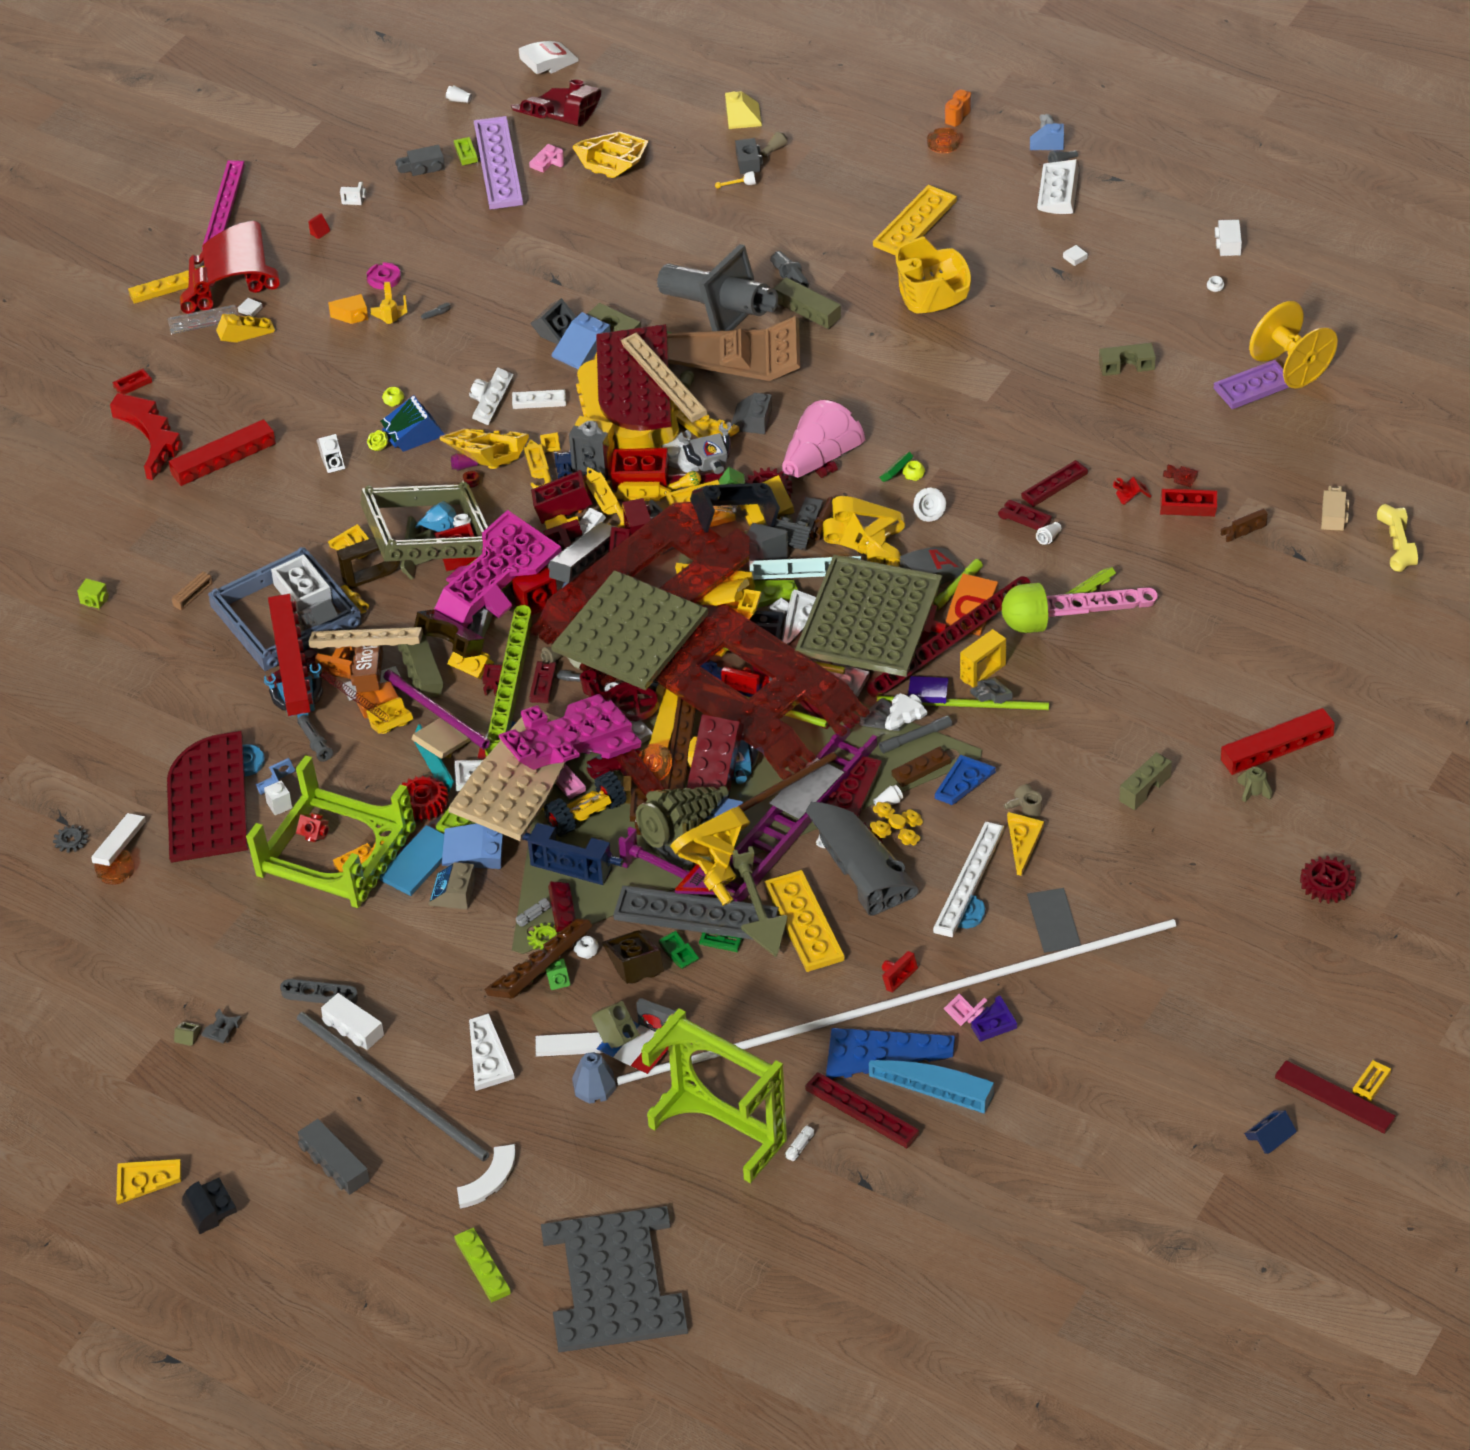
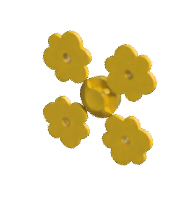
(896, 821)

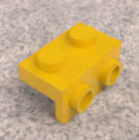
(472, 665)
(396, 712)

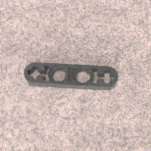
(318, 995)

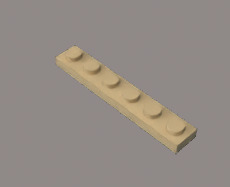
(365, 637)

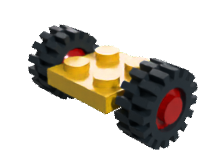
(563, 815)

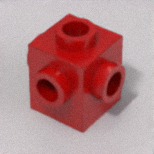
(312, 827)

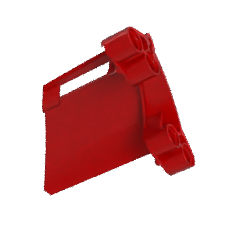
(228, 254)

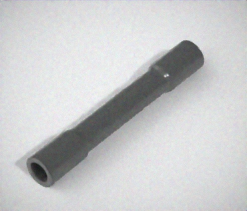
(934, 726)

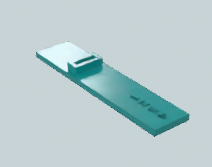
(435, 765)

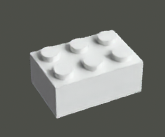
(301, 582)

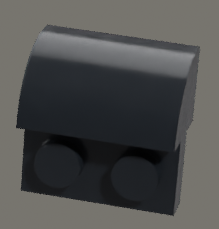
(207, 1204)

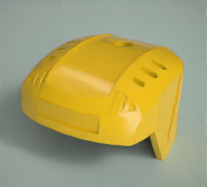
(933, 293)

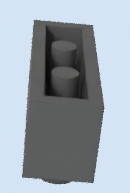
(317, 614)

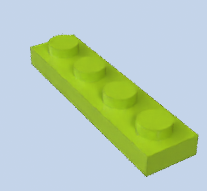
(482, 1265)

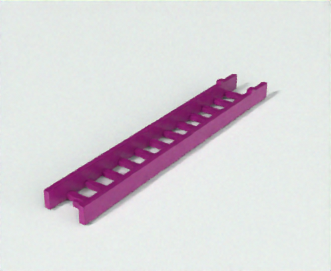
(741, 891)

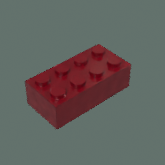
(715, 753)

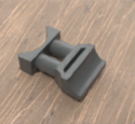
(215, 1031)

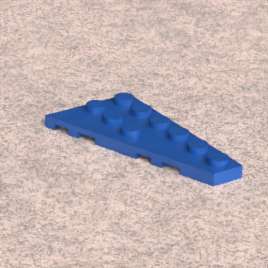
(853, 1049)

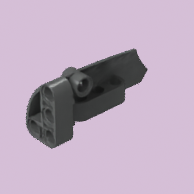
(858, 852)

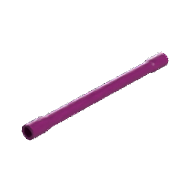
(475, 737)

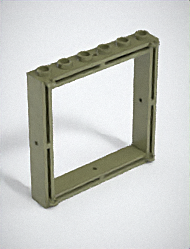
(423, 549)

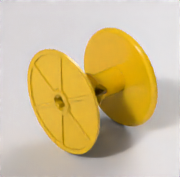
(1306, 356)

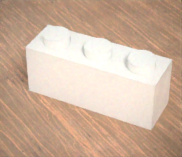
(352, 1021)

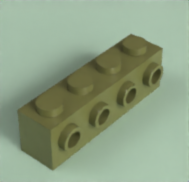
(808, 303)
(422, 668)

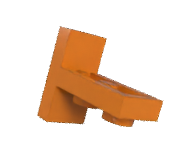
(338, 663)

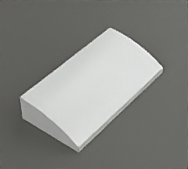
(1058, 187)

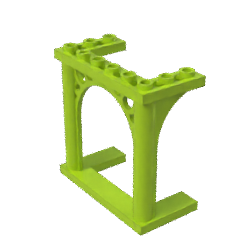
(352, 882)
(688, 1098)

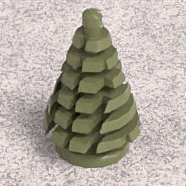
(676, 812)

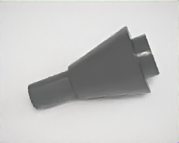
(1057, 156)

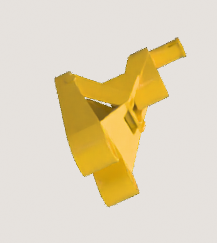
(847, 529)
(717, 841)

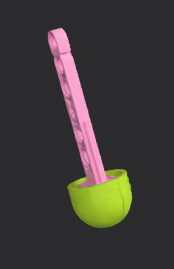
(1028, 607)

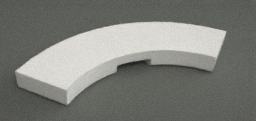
(491, 1180)

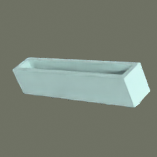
(791, 567)

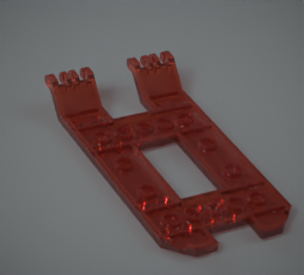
(676, 526)
(792, 681)

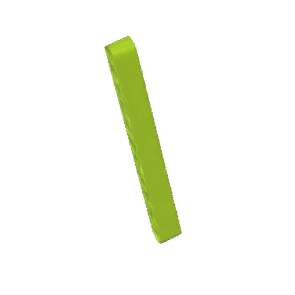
(510, 675)

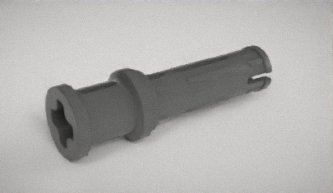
(317, 742)

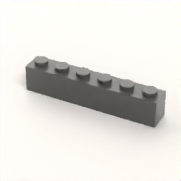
(581, 554)

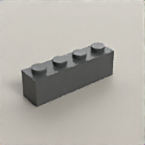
(333, 1157)

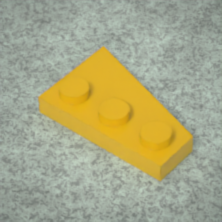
(705, 426)
(142, 1178)

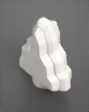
(904, 710)

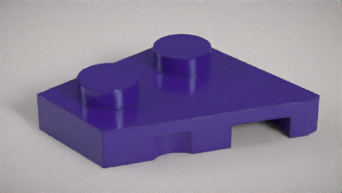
(993, 1021)

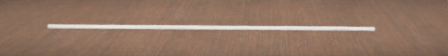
(914, 996)

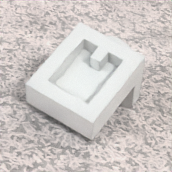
(353, 195)

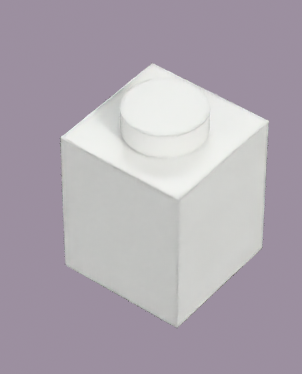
(278, 797)

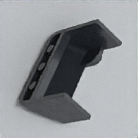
(733, 494)

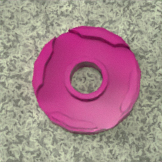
(390, 270)

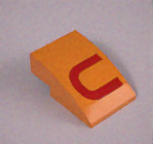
(968, 595)

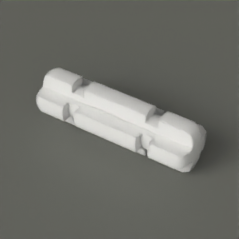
(799, 1143)

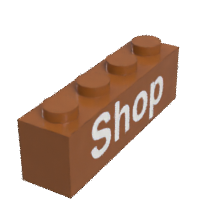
(367, 668)

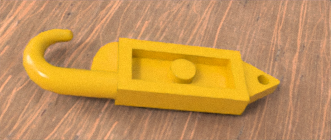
(537, 462)
(636, 490)
(604, 495)

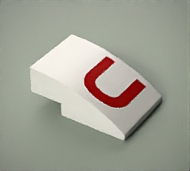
(546, 56)

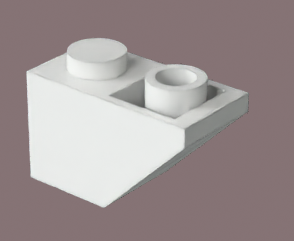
(330, 453)

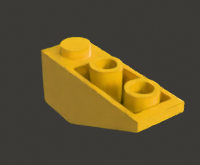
(240, 328)

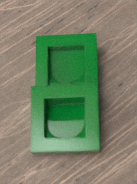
(677, 950)

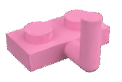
(546, 157)

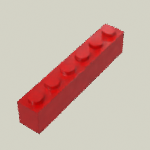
(222, 452)
(1277, 741)

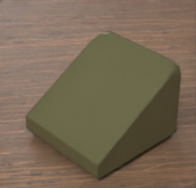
(186, 1033)

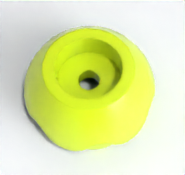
(393, 396)
(377, 441)
(913, 470)

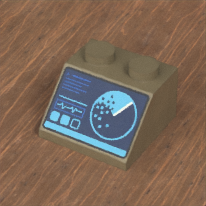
(453, 886)

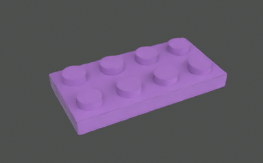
(1251, 384)

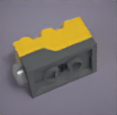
(592, 446)

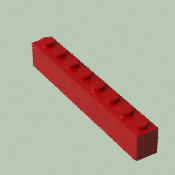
(289, 655)

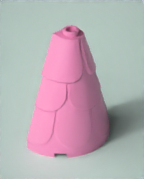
(821, 435)

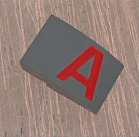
(934, 561)

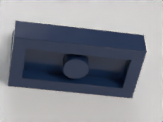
(1272, 1130)

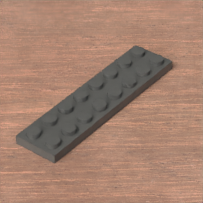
(686, 912)

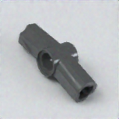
(788, 268)

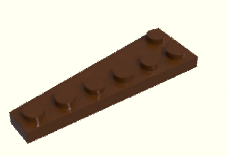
(538, 961)

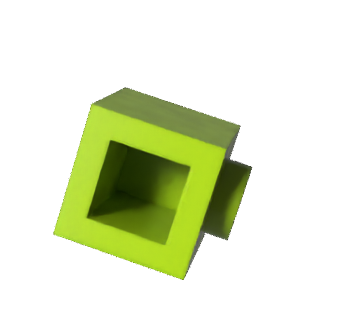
(93, 593)

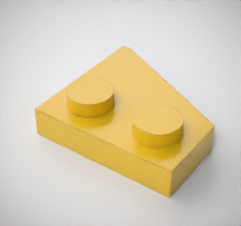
(348, 538)

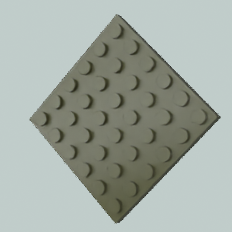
(629, 630)

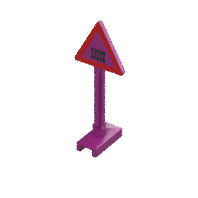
(692, 880)

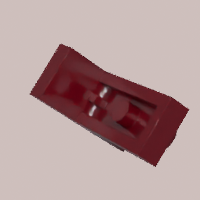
(564, 533)

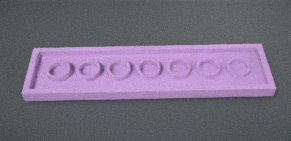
(498, 162)

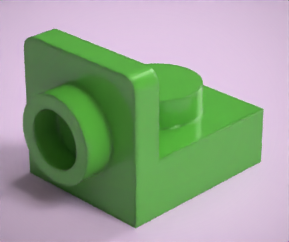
(557, 975)

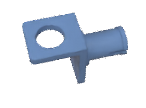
(276, 774)

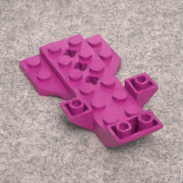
(508, 551)
(585, 728)

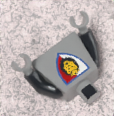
(708, 451)

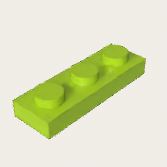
(1090, 584)

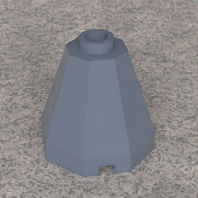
(593, 1079)

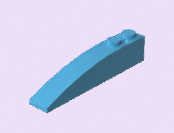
(937, 1082)

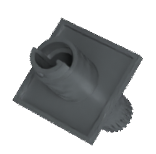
(726, 291)

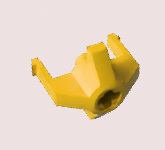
(388, 309)

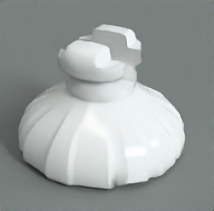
(935, 504)

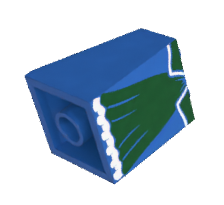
(411, 425)

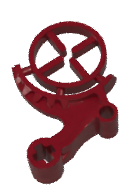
(619, 693)

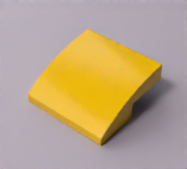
(726, 592)

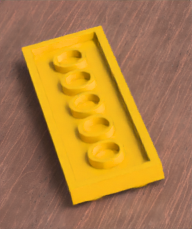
(915, 219)
(805, 921)

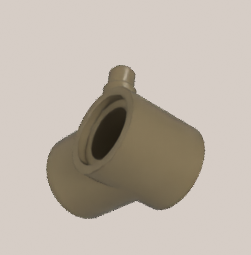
(1028, 799)

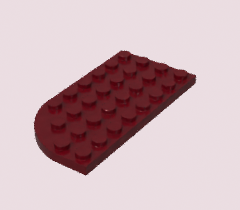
(624, 388)
(207, 799)

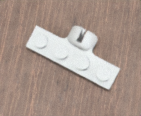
(489, 394)

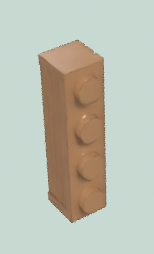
(192, 590)

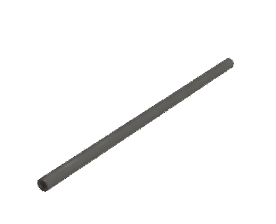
(394, 1087)

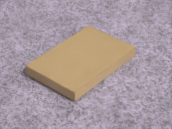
(440, 738)

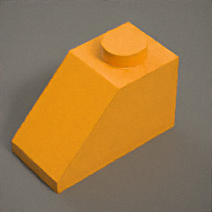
(349, 309)

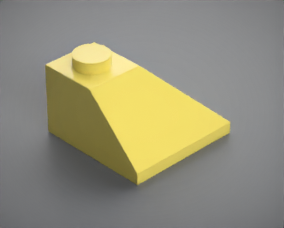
(742, 110)

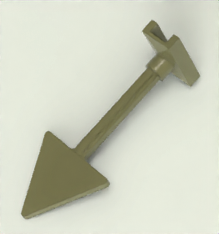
(765, 931)

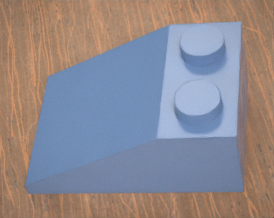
(580, 341)
(473, 845)

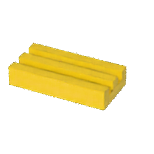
(1364, 1092)

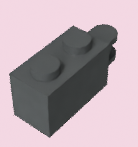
(421, 161)

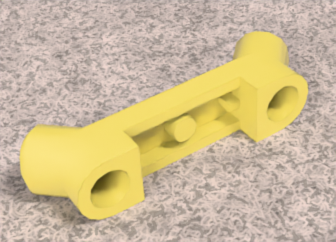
(1397, 521)

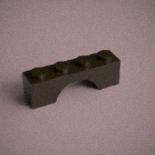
(464, 641)

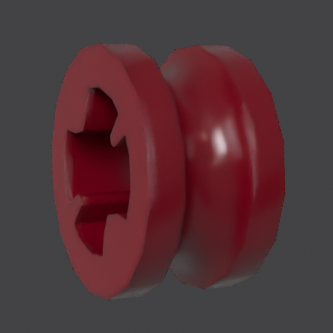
(471, 478)

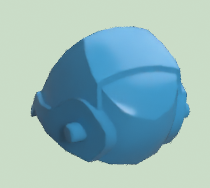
(438, 518)

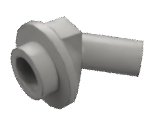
(1045, 119)

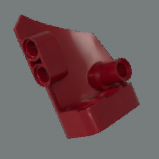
(566, 105)

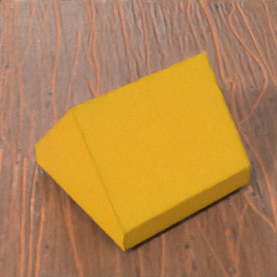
(550, 442)

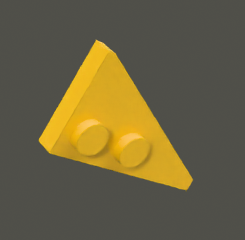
(1024, 836)

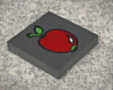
(652, 1015)

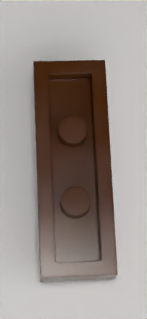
(921, 766)

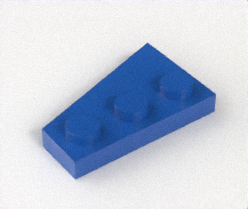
(962, 779)

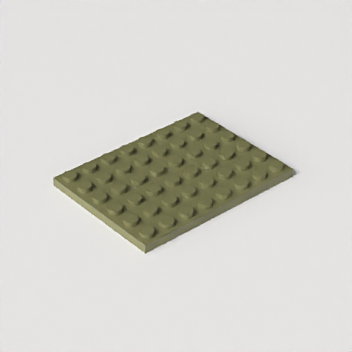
(869, 615)

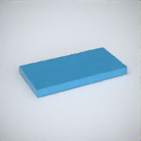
(415, 861)

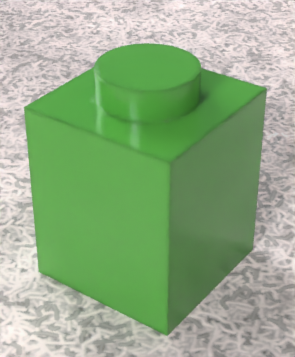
(732, 477)

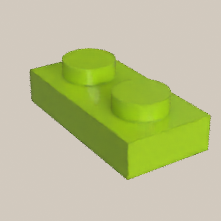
(465, 151)

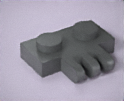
(991, 690)

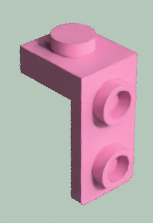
(962, 1011)

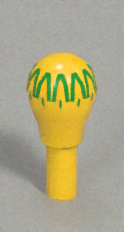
(690, 479)

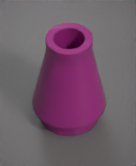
(461, 462)

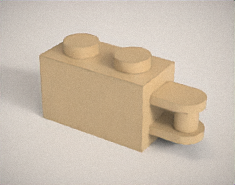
(1334, 509)

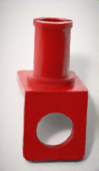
(1128, 490)

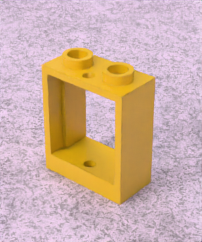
(990, 645)

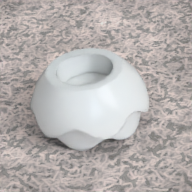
(586, 947)

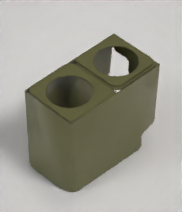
(612, 1022)

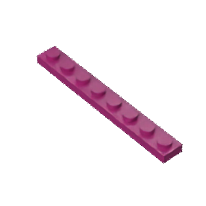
(225, 198)

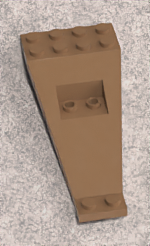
(740, 352)

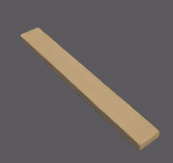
(664, 377)

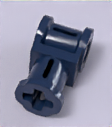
(563, 463)

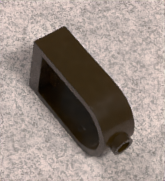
(354, 579)

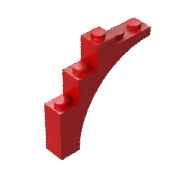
(156, 428)

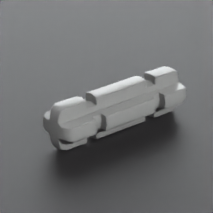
(532, 912)

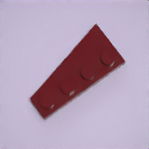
(857, 787)

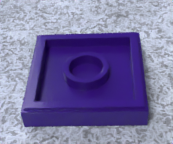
(929, 689)

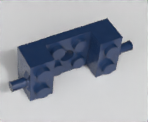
(586, 864)

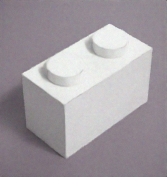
(1228, 237)

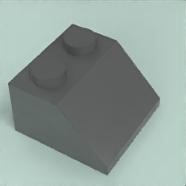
(553, 321)
(753, 413)
(767, 543)

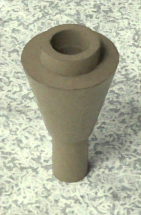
(777, 141)
(549, 656)

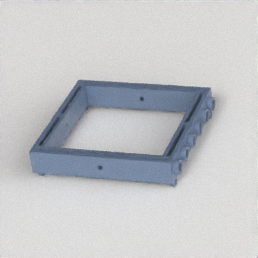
(261, 578)

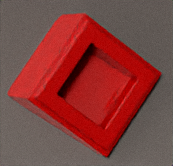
(318, 226)

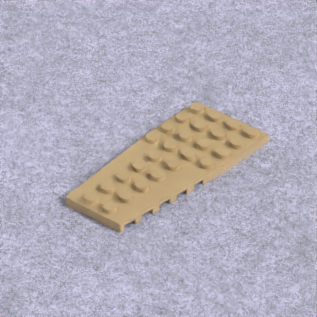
(505, 791)

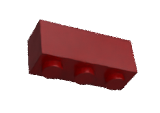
(1188, 502)

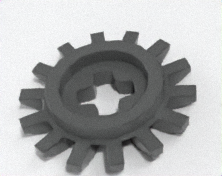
(79, 837)

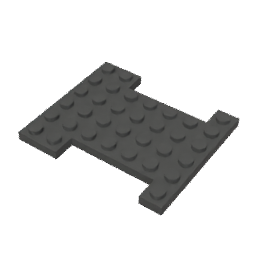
(613, 1281)

